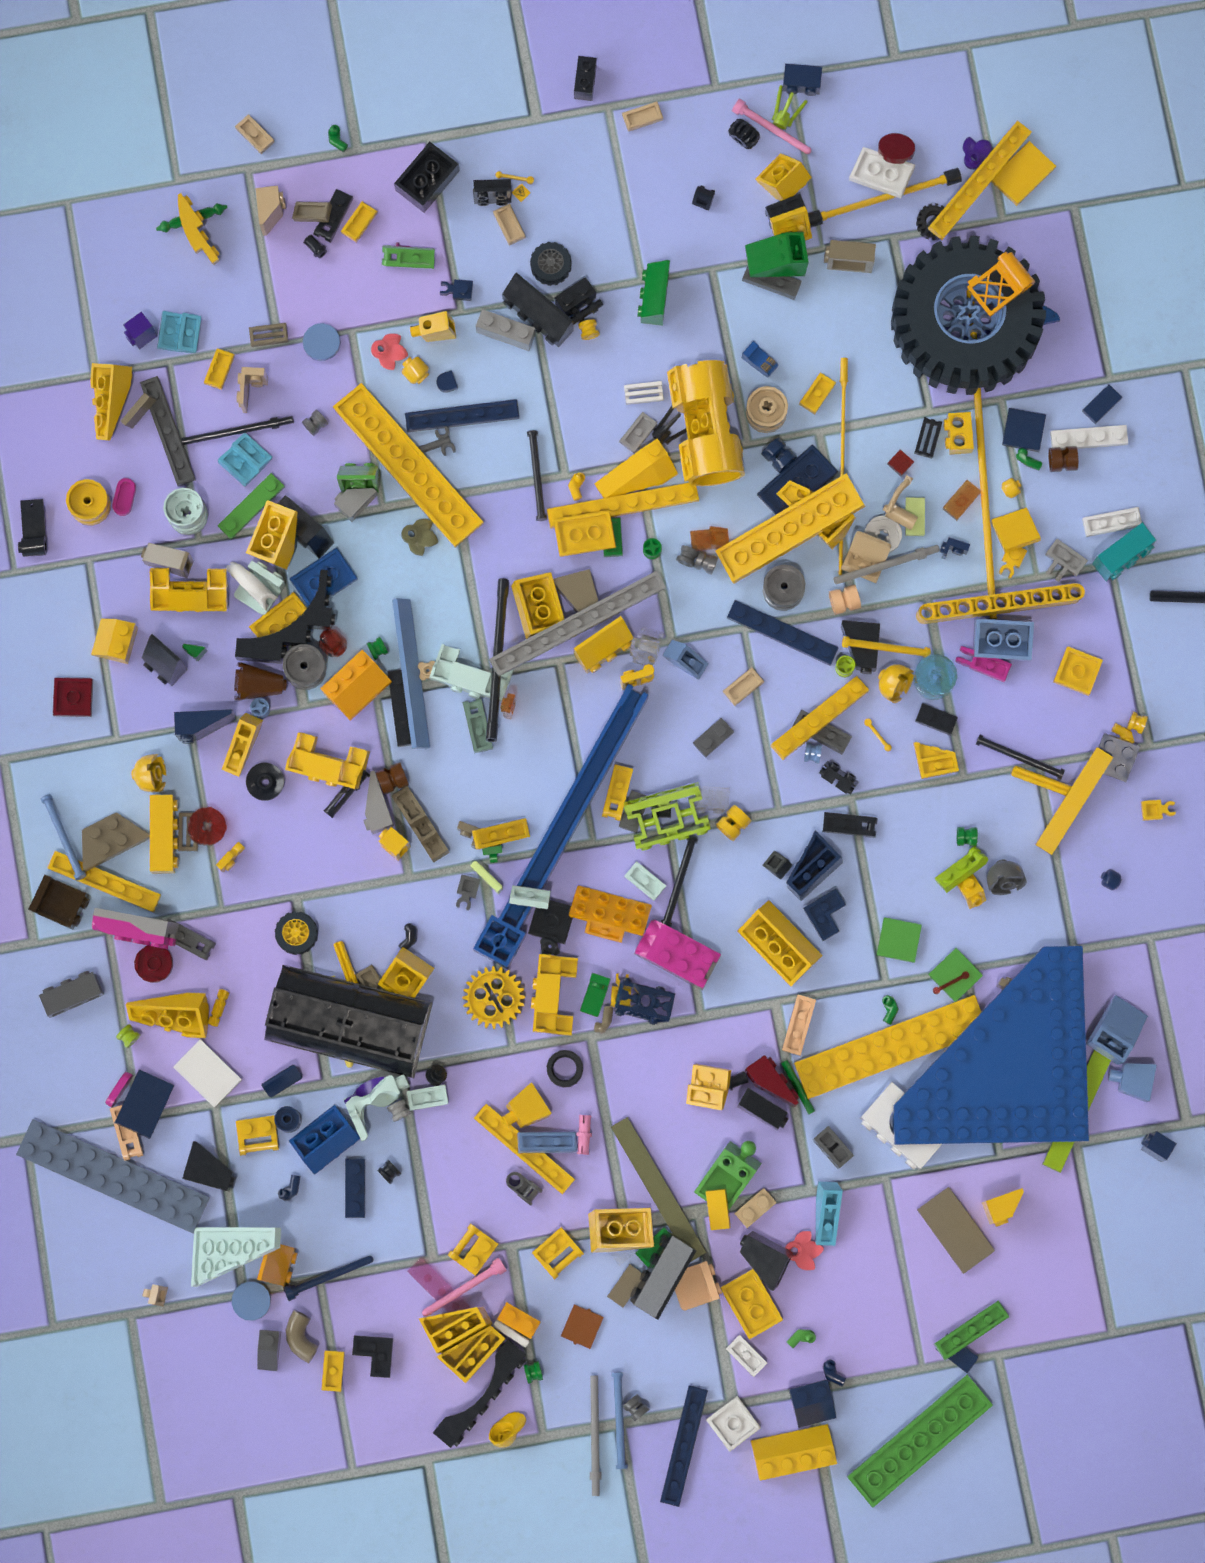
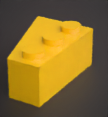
(454, 1327)
(472, 1353)

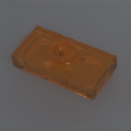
(961, 500)

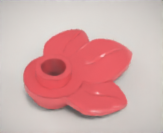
(391, 353)
(806, 1250)

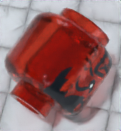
(332, 643)

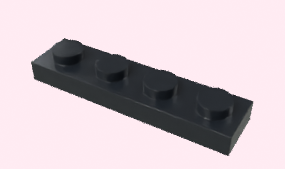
(399, 708)

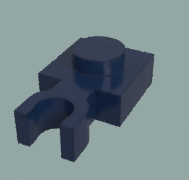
(461, 290)

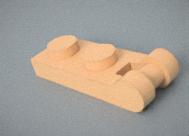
(126, 1137)

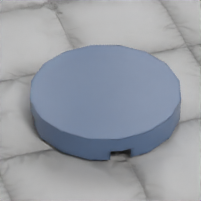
(321, 342)
(251, 1300)

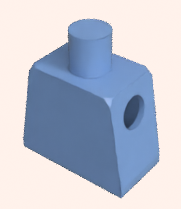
(1135, 1080)

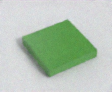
(899, 940)
(952, 968)

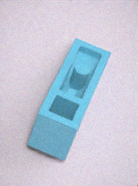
(827, 1212)

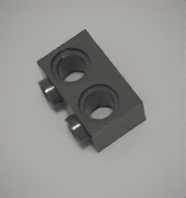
(833, 1147)

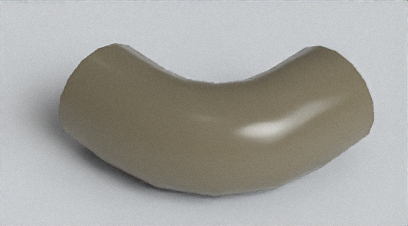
(296, 1337)

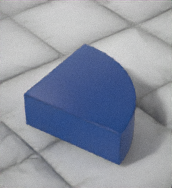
(1051, 316)

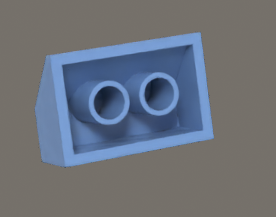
(1003, 639)

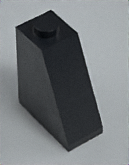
(864, 658)
(763, 1109)
(208, 1170)
(766, 1258)

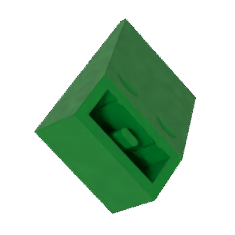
(778, 256)

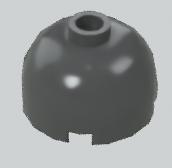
(1004, 877)

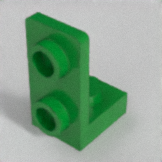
(595, 994)

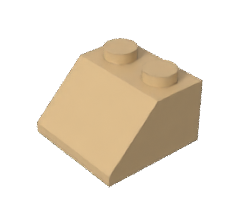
(270, 207)

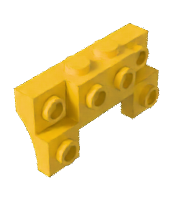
(188, 595)
(324, 767)
(547, 989)

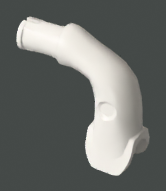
(251, 584)

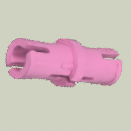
(584, 1134)

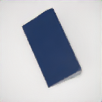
(282, 1081)

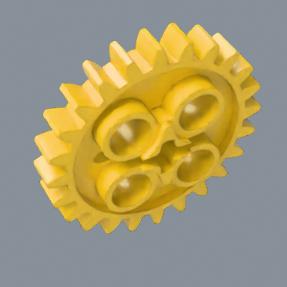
(478, 1006)

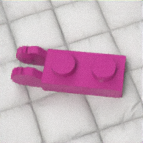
(990, 667)

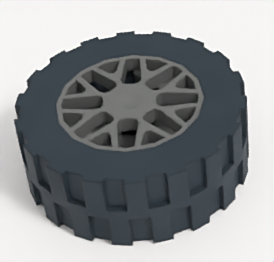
(550, 263)

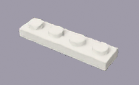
(1090, 437)

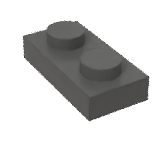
(713, 737)
(631, 824)

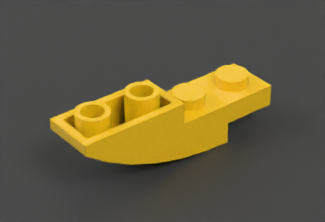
(191, 223)

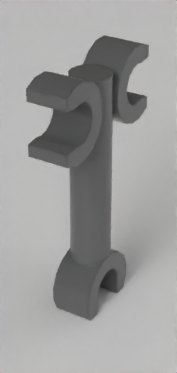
(443, 442)

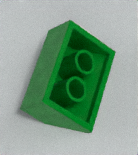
(654, 293)

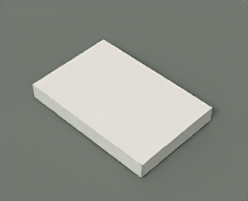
(880, 175)
(207, 1073)

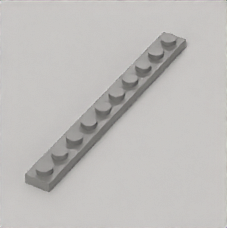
(577, 623)

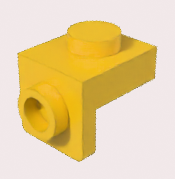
(972, 892)

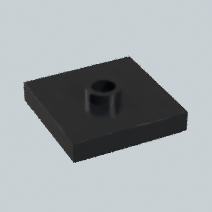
(551, 922)

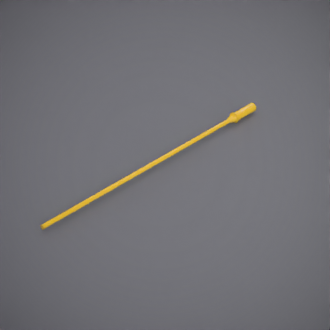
(843, 380)

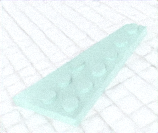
(227, 1248)

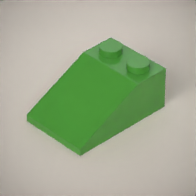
(358, 477)

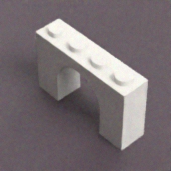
(878, 1118)

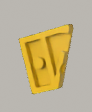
(934, 761)

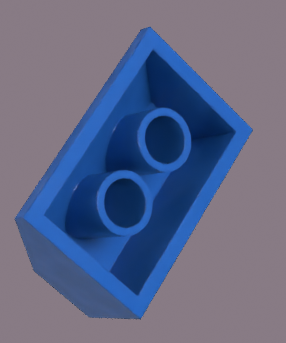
(324, 1139)

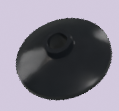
(262, 772)

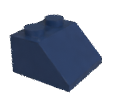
(812, 1403)

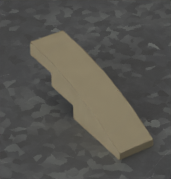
(420, 824)

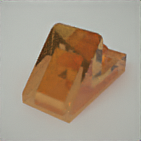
(709, 539)

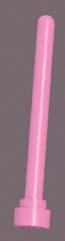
(741, 108)
(495, 1268)

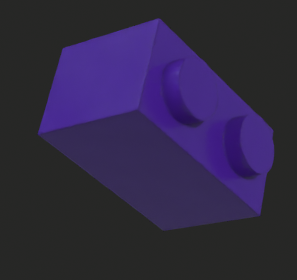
(139, 331)

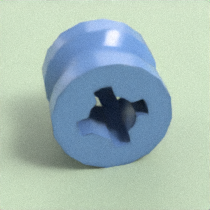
(258, 704)
(812, 753)

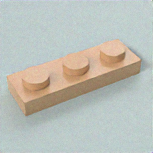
(798, 1025)

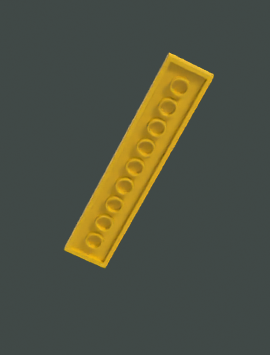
(408, 465)
(886, 1048)

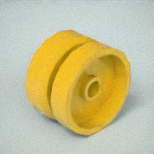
(79, 497)

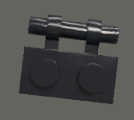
(576, 298)

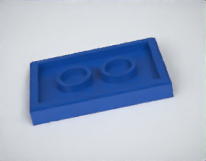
(307, 580)

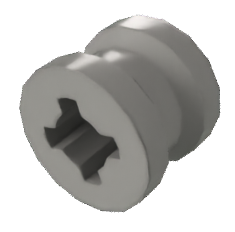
(399, 1110)

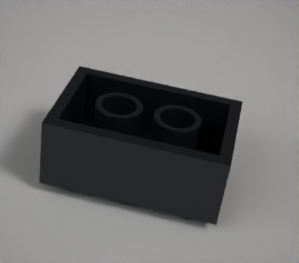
(426, 177)

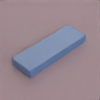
(547, 1142)

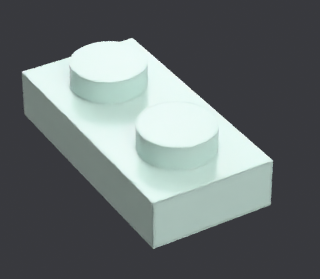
(645, 881)
(529, 897)
(427, 1097)

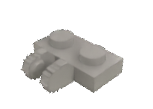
(1066, 558)

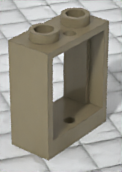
(850, 256)

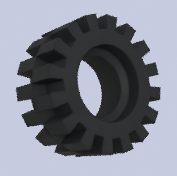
(922, 217)

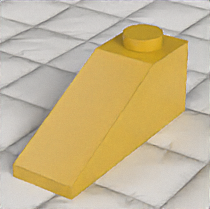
(242, 744)

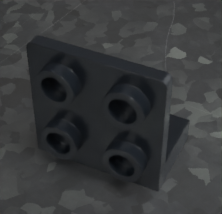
(492, 192)

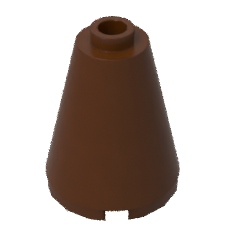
(256, 682)

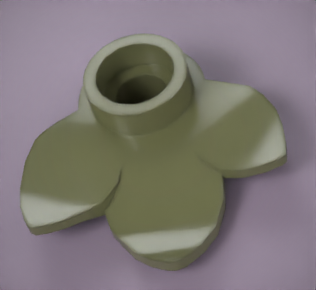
(422, 536)

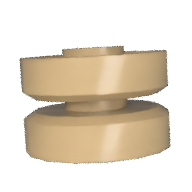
(764, 420)

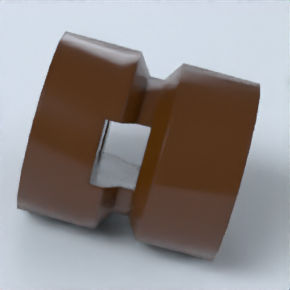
(1063, 459)
(392, 778)

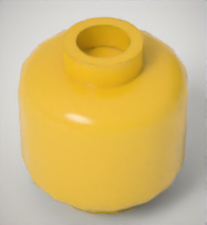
(415, 370)

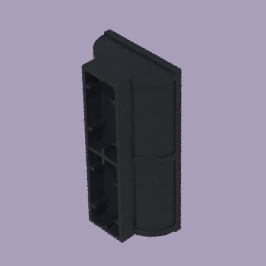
(347, 1021)

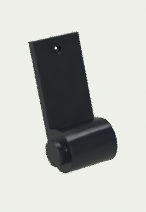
(33, 528)

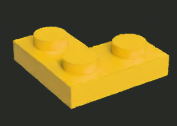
(793, 221)

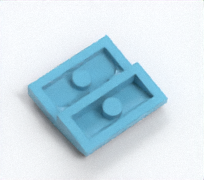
(179, 332)
(244, 459)

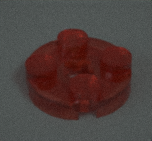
(206, 837)

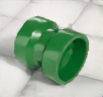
(967, 836)

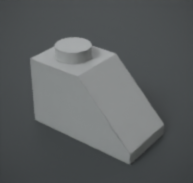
(354, 501)

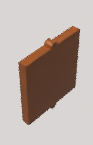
(582, 1326)

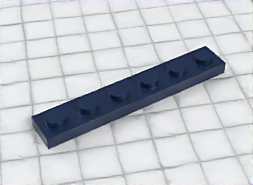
(782, 633)

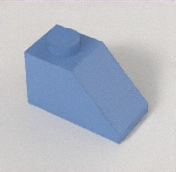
(685, 659)

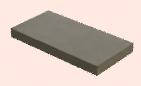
(955, 1230)

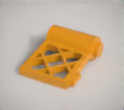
(1014, 275)

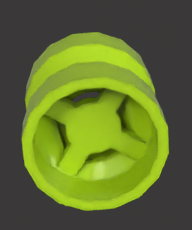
(846, 663)

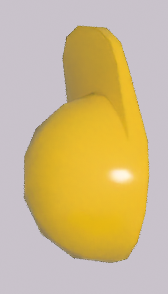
(506, 1429)

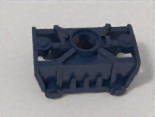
(640, 1011)

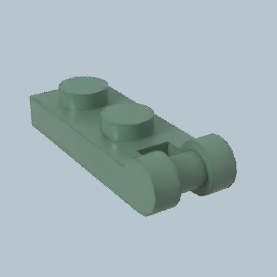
(477, 726)

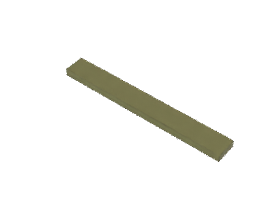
(656, 1185)

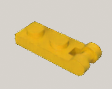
(617, 791)

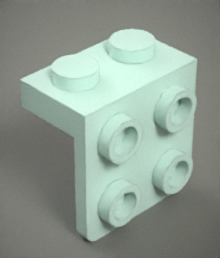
(272, 581)

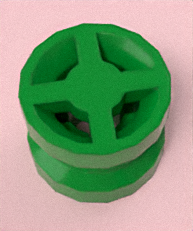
(651, 544)
(377, 648)
(533, 1372)

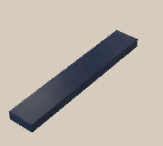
(462, 415)
(683, 1446)

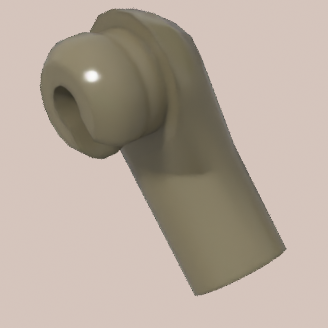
(606, 1020)

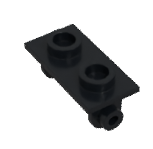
(834, 772)

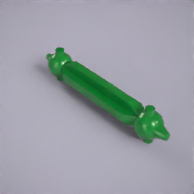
(206, 213)

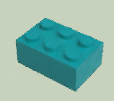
(1124, 552)

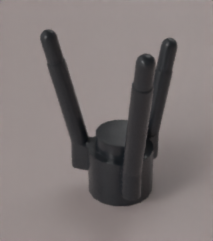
(662, 432)

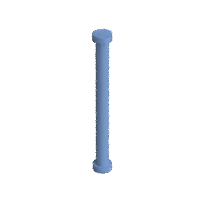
(47, 800)
(619, 1420)

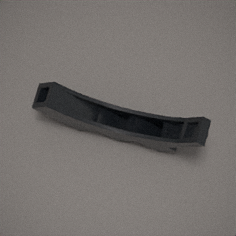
(271, 647)

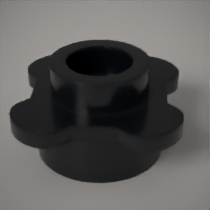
(551, 941)

